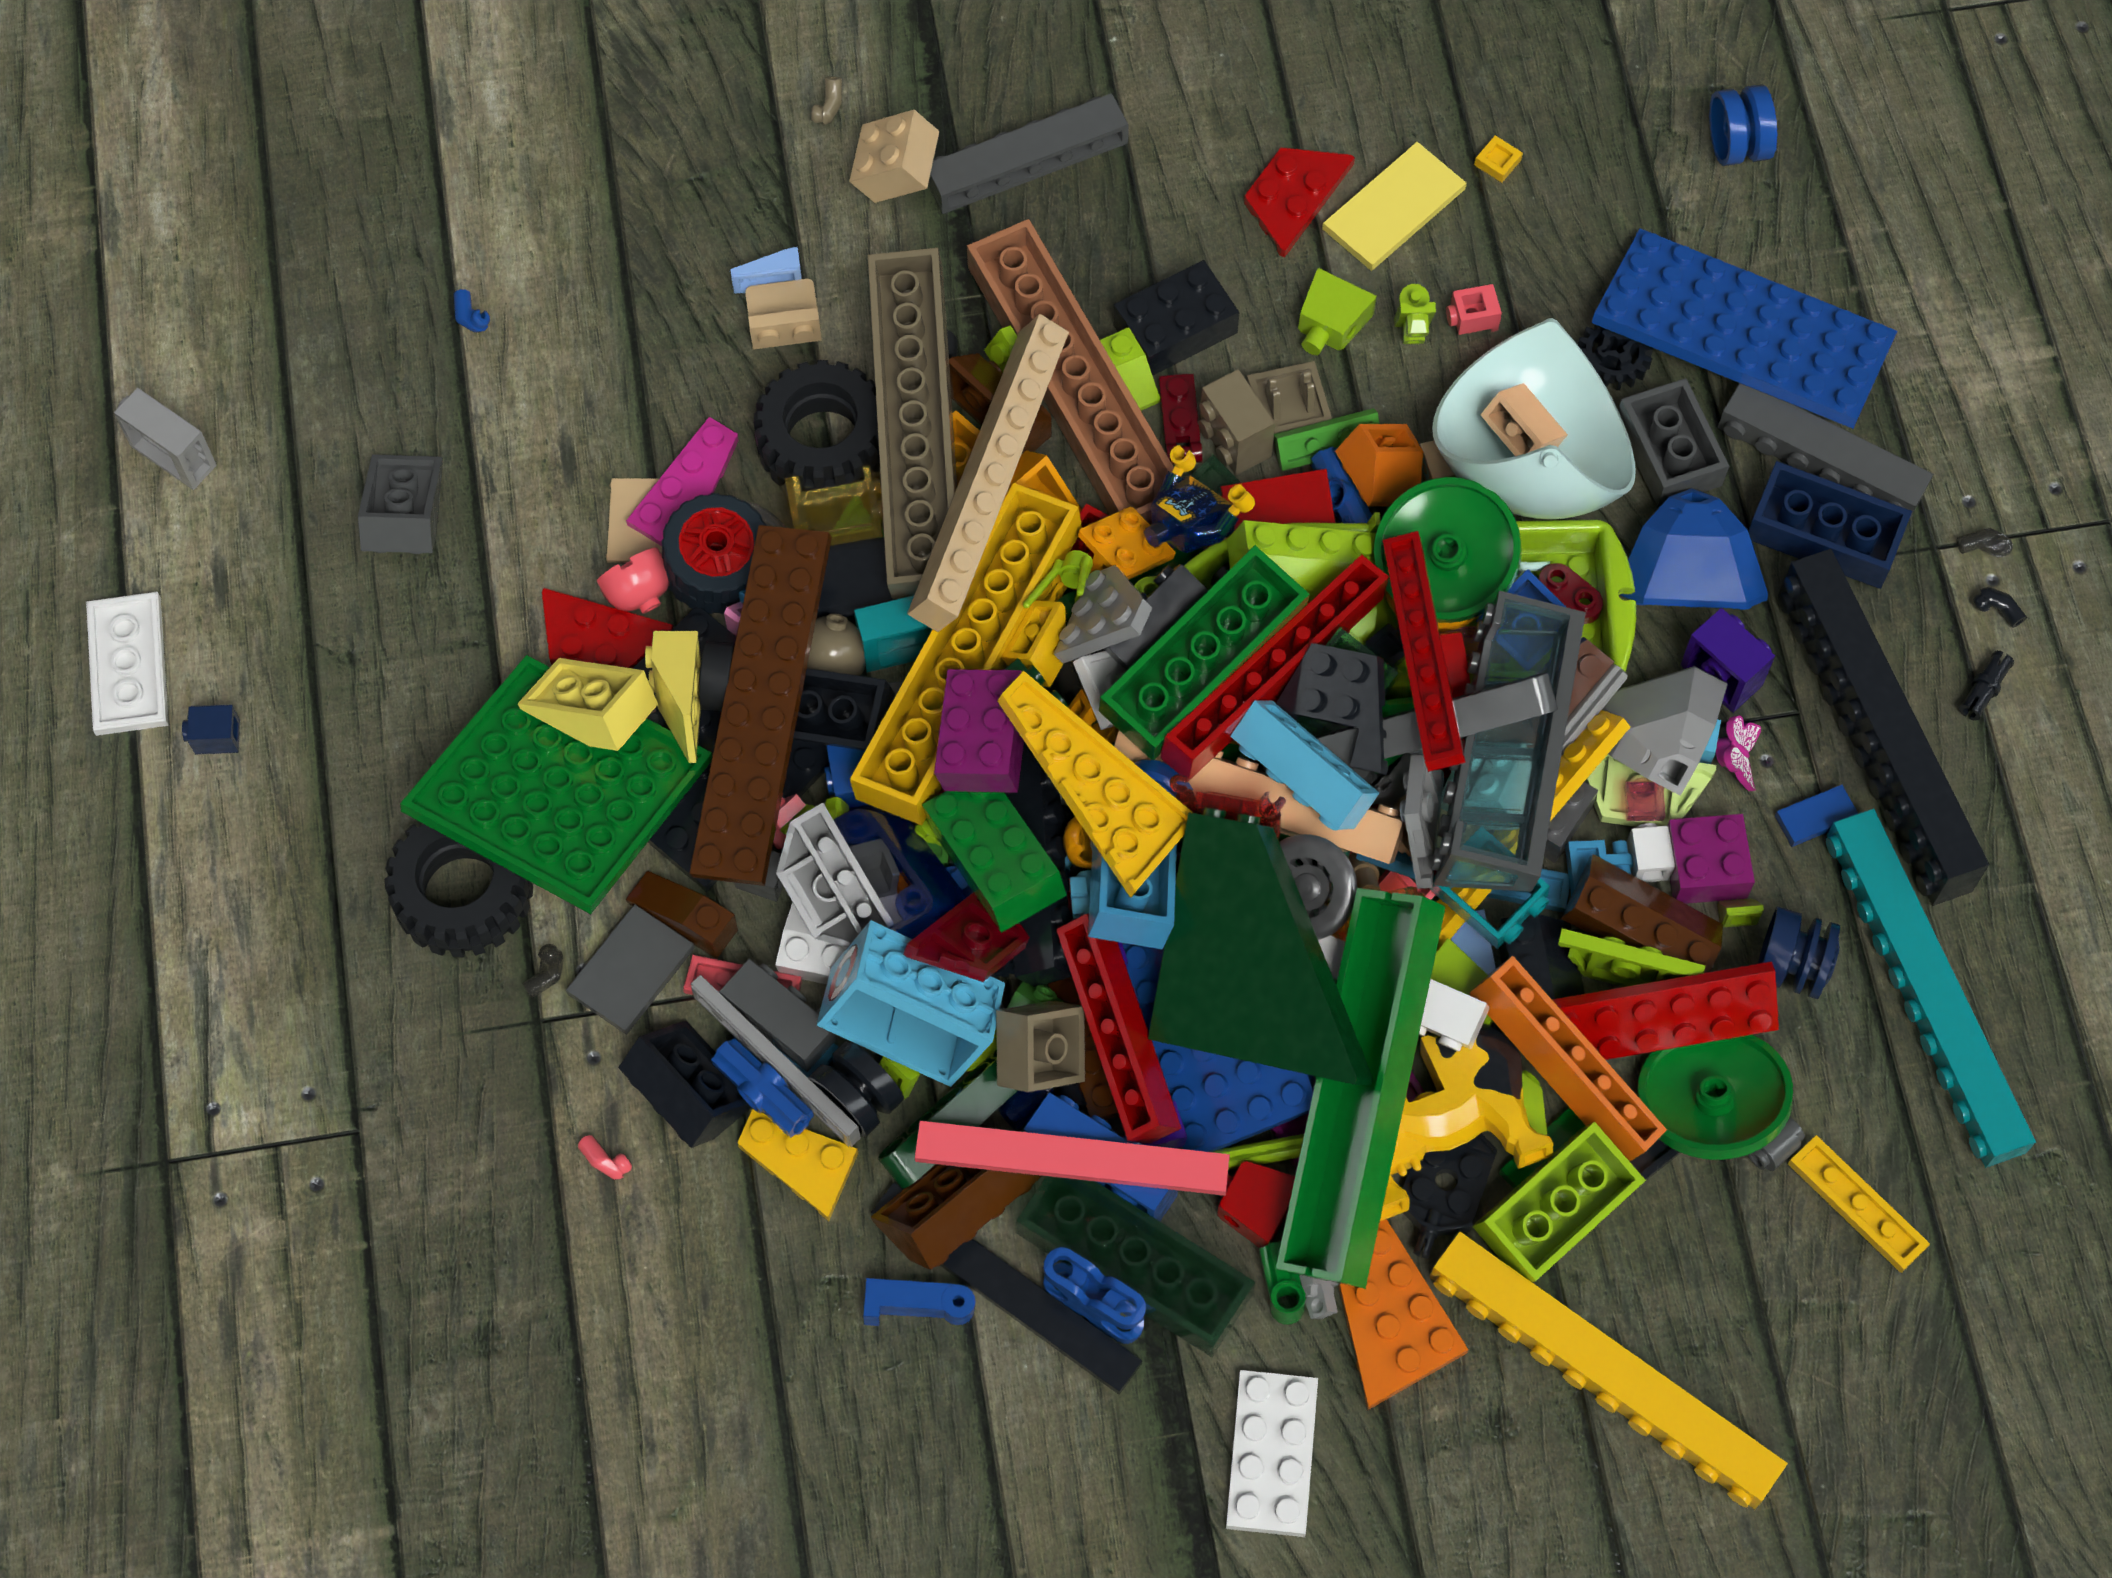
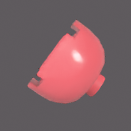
(636, 583)

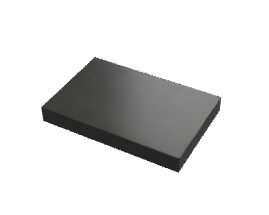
(630, 969)

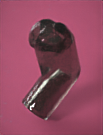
(1987, 541)

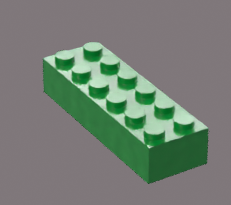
(1202, 650)

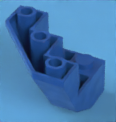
(1695, 557)

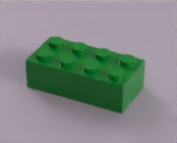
(995, 854)

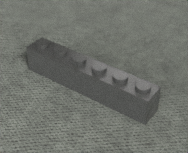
(1027, 153)
(1822, 448)

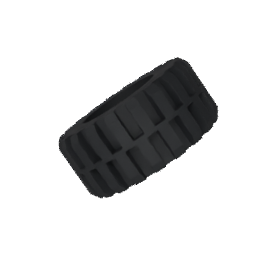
(811, 391)
(443, 927)

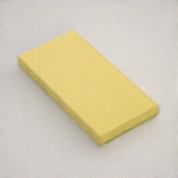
(1394, 206)

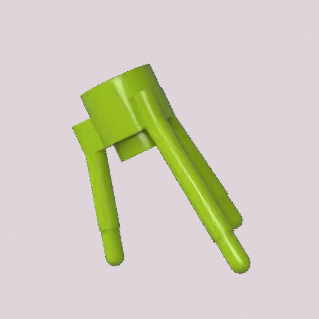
(1073, 573)

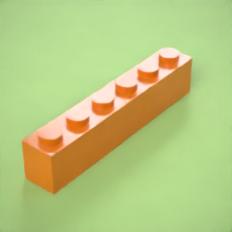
(1567, 1059)

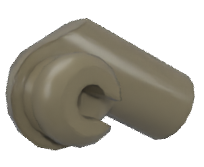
(832, 101)

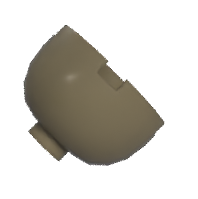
(836, 646)

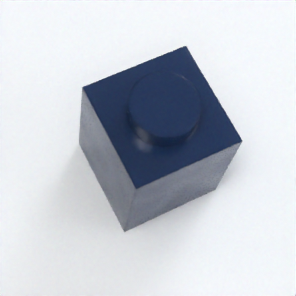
(212, 729)

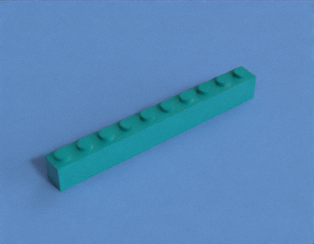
(1929, 989)

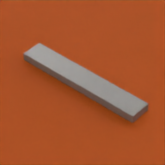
(766, 1052)

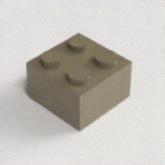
(1236, 422)
(1040, 1046)

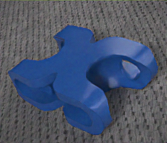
(1094, 1295)

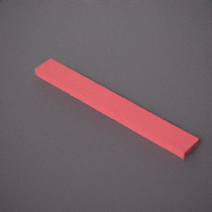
(1072, 1158)

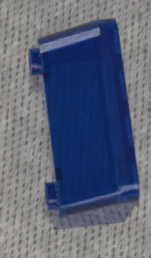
(930, 888)

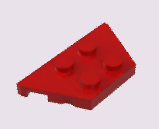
(1294, 192)
(595, 631)

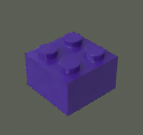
(1730, 654)

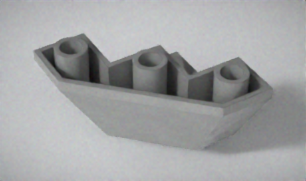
(1668, 724)

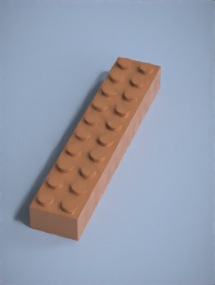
(1085, 388)

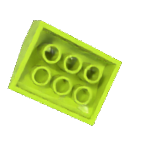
(1307, 555)

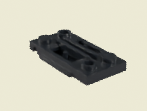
(854, 577)

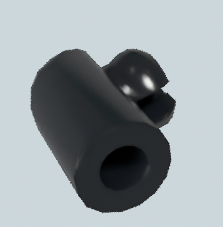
(2003, 602)

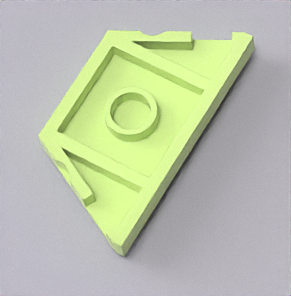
(1610, 782)

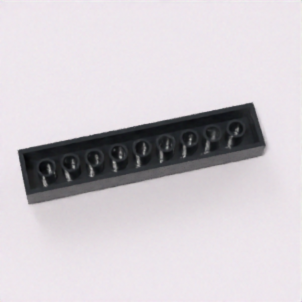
(1882, 729)

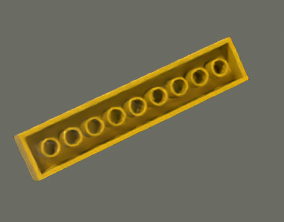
(1020, 552)

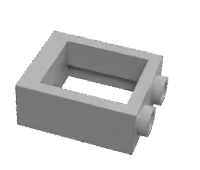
(165, 438)

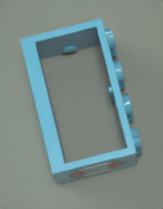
(909, 1008)

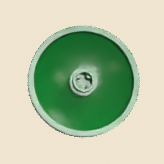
(1466, 541)
(1718, 1096)

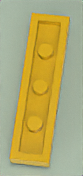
(1858, 1204)

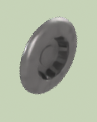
(1316, 884)

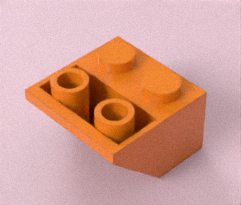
(1382, 461)

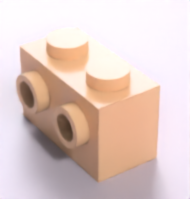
(1522, 421)

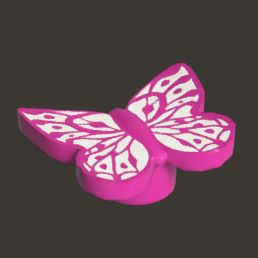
(1735, 749)

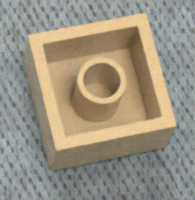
(894, 156)

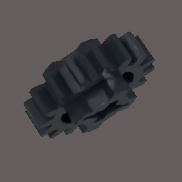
(1614, 356)

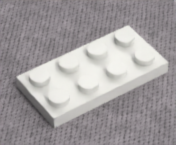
(1272, 1453)

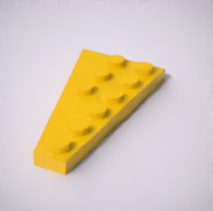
(1112, 798)

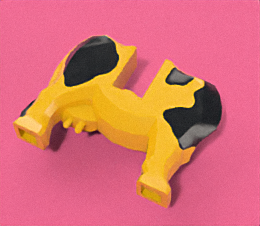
(1475, 1095)

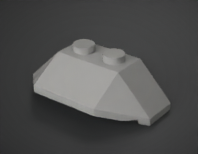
(827, 880)

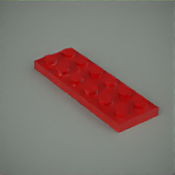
(1677, 1011)

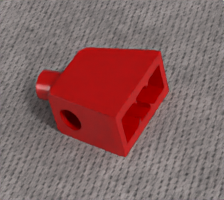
(1256, 1202)

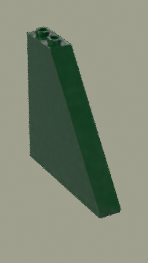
(1245, 960)

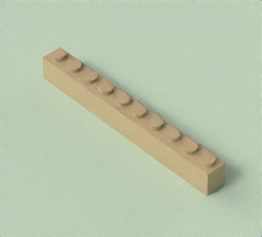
(988, 474)

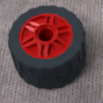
(710, 550)

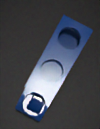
(917, 1299)

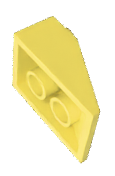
(675, 680)
(591, 701)

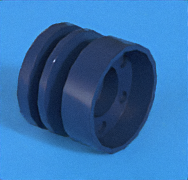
(1800, 952)

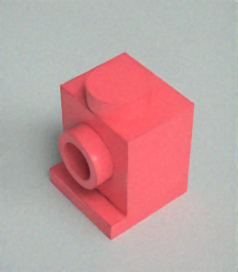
(1474, 310)

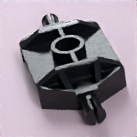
(1451, 1211)

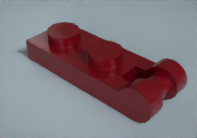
(1180, 414)

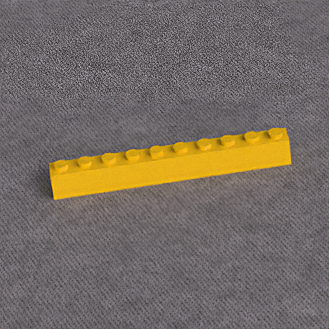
(1608, 1371)

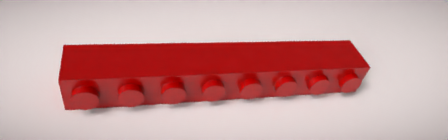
(1269, 669)

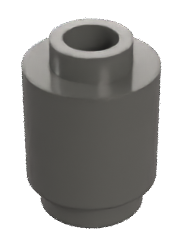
(1780, 1148)

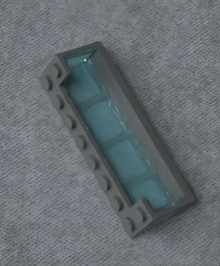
(1510, 774)

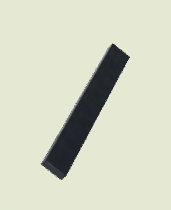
(1038, 1311)

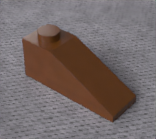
(685, 912)

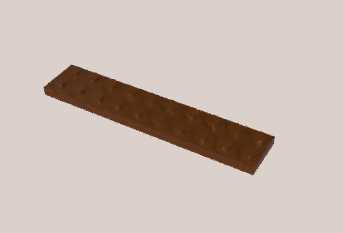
(761, 705)

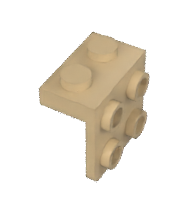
(783, 313)

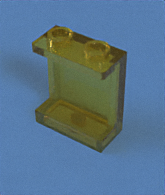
(844, 511)

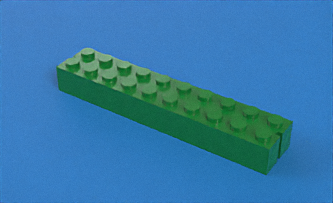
(1353, 1126)

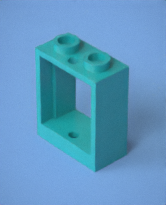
(890, 634)
(1511, 928)

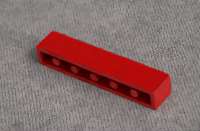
(1119, 1033)

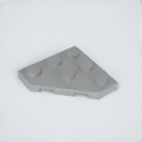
(1103, 615)

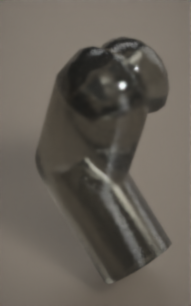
(549, 971)

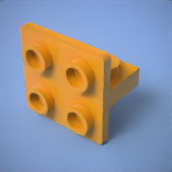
(1123, 543)

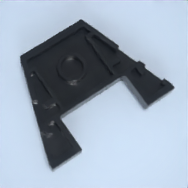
(1344, 691)

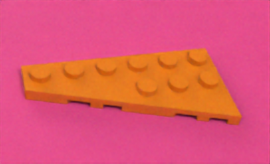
(1396, 1323)

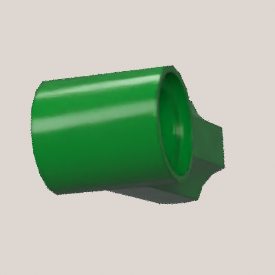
(1281, 1284)

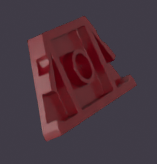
(967, 942)

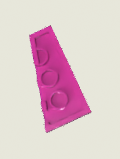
(690, 475)

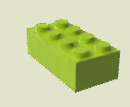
(1559, 1203)

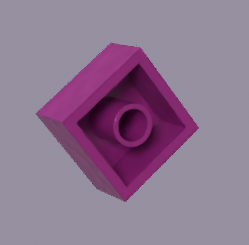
(1710, 859)

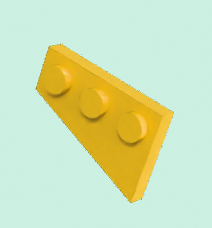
(806, 1162)

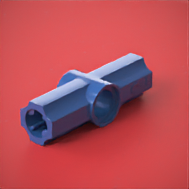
(1345, 496)
(762, 1087)

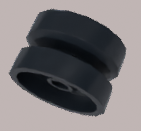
(858, 1086)

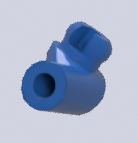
(467, 316)

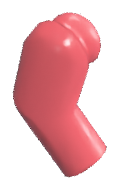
(601, 1161)

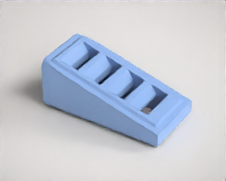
(770, 269)

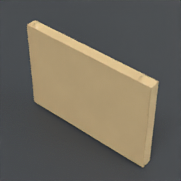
(622, 539)

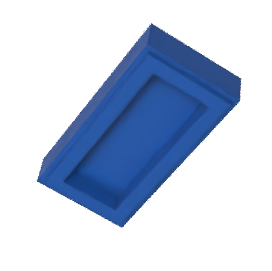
(1815, 815)

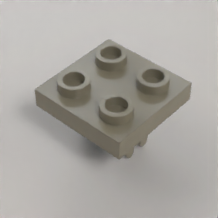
(1291, 396)

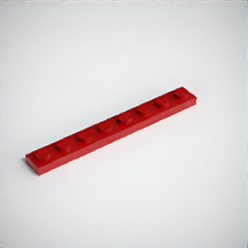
(1423, 652)

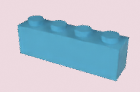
(1304, 765)

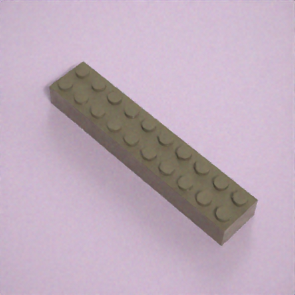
(912, 408)

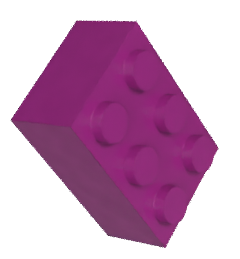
(976, 738)

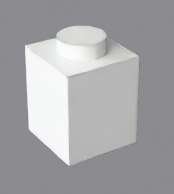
(1651, 852)

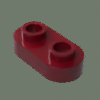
(1572, 590)

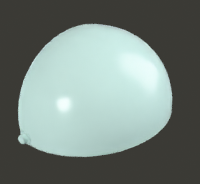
(1552, 482)

